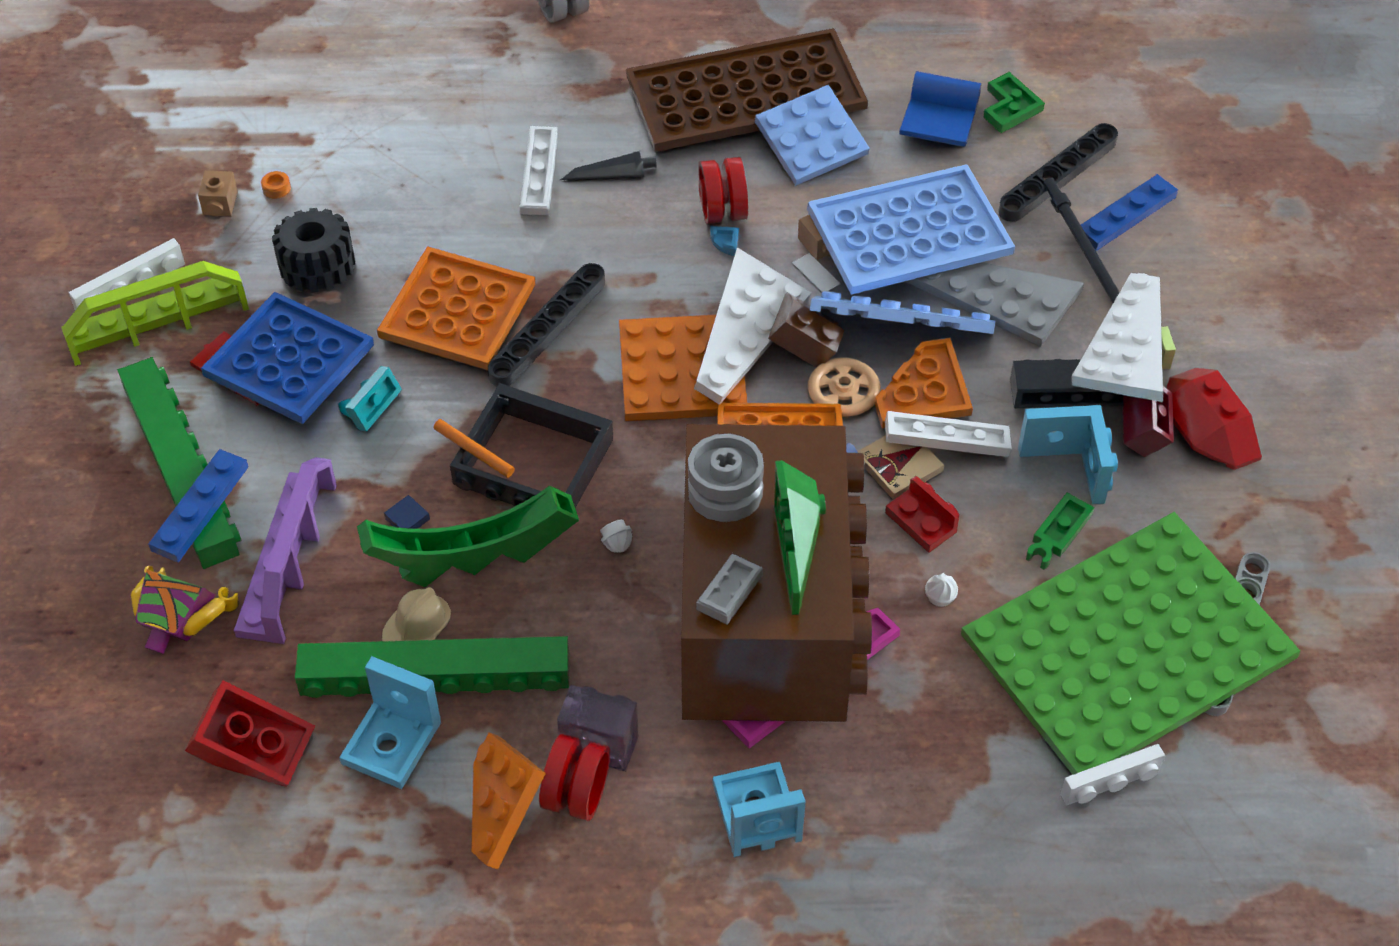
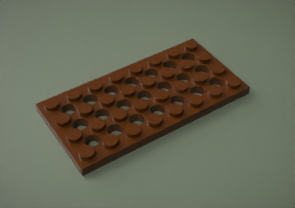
(748, 58)

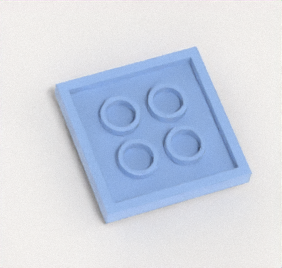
(811, 135)

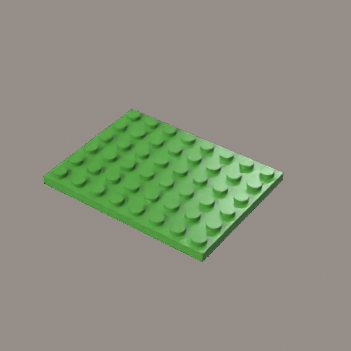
(1129, 644)

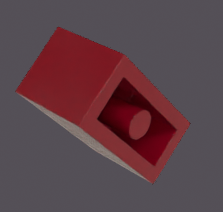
(1148, 423)

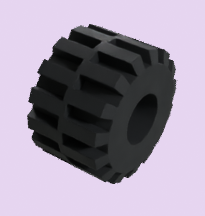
(314, 250)

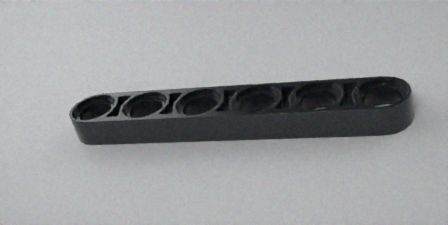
(1055, 169)
(543, 321)

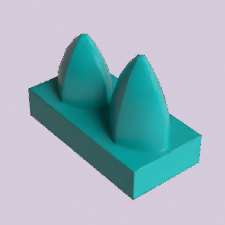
(371, 399)

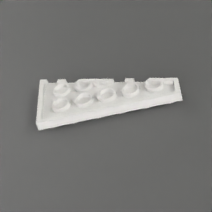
(743, 324)
(1128, 344)

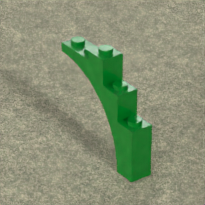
(474, 545)

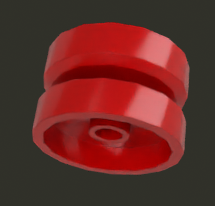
(723, 191)
(574, 777)

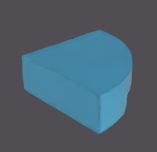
(725, 239)

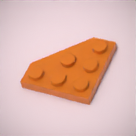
(927, 385)
(501, 796)

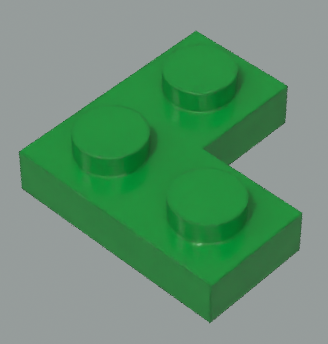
(1015, 103)

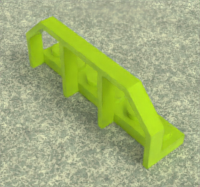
(128, 320)

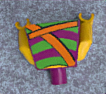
(175, 607)

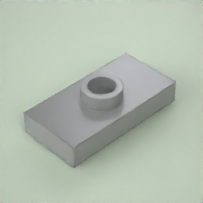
(729, 588)

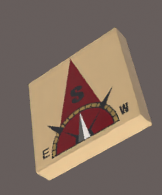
(896, 464)

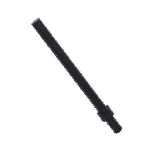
(1062, 205)

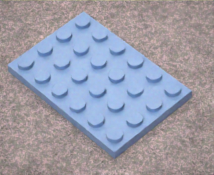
(910, 228)

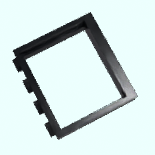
(540, 412)

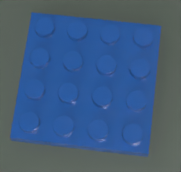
(288, 357)

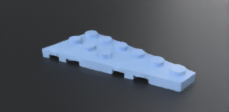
(891, 311)

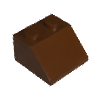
(805, 332)

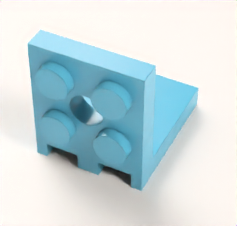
(1077, 432)
(401, 711)
(762, 820)

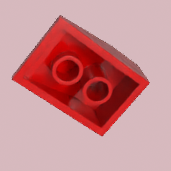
(249, 736)

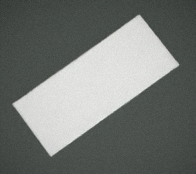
(816, 273)

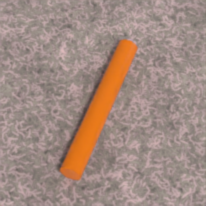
(474, 448)

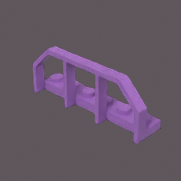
(278, 559)

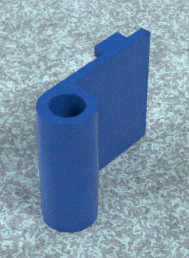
(941, 109)

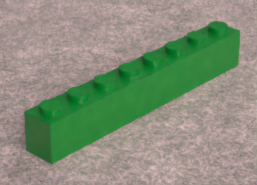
(176, 453)
(450, 663)

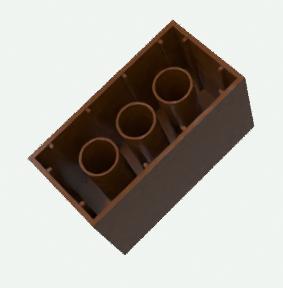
(765, 657)

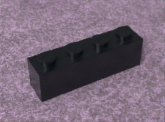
(1050, 385)

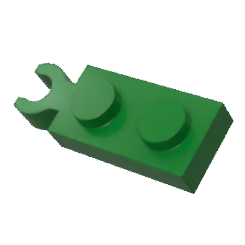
(1060, 529)

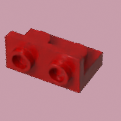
(924, 515)

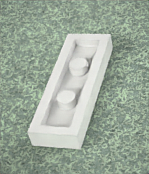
(1112, 775)

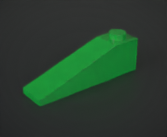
(797, 520)

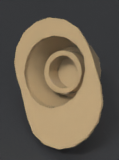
(418, 617)

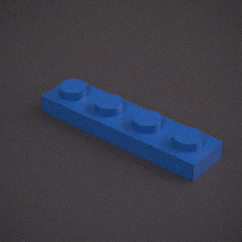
(1128, 211)
(198, 505)

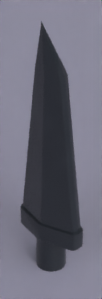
(618, 167)

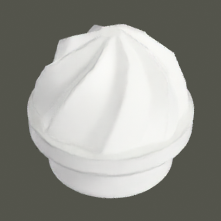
(616, 536)
(941, 590)

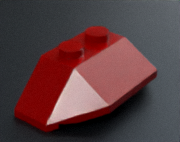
(1213, 418)

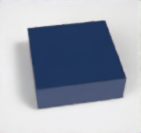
(407, 514)

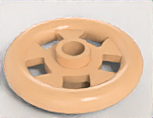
(843, 366)

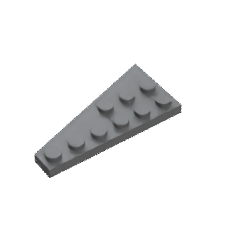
(1014, 298)

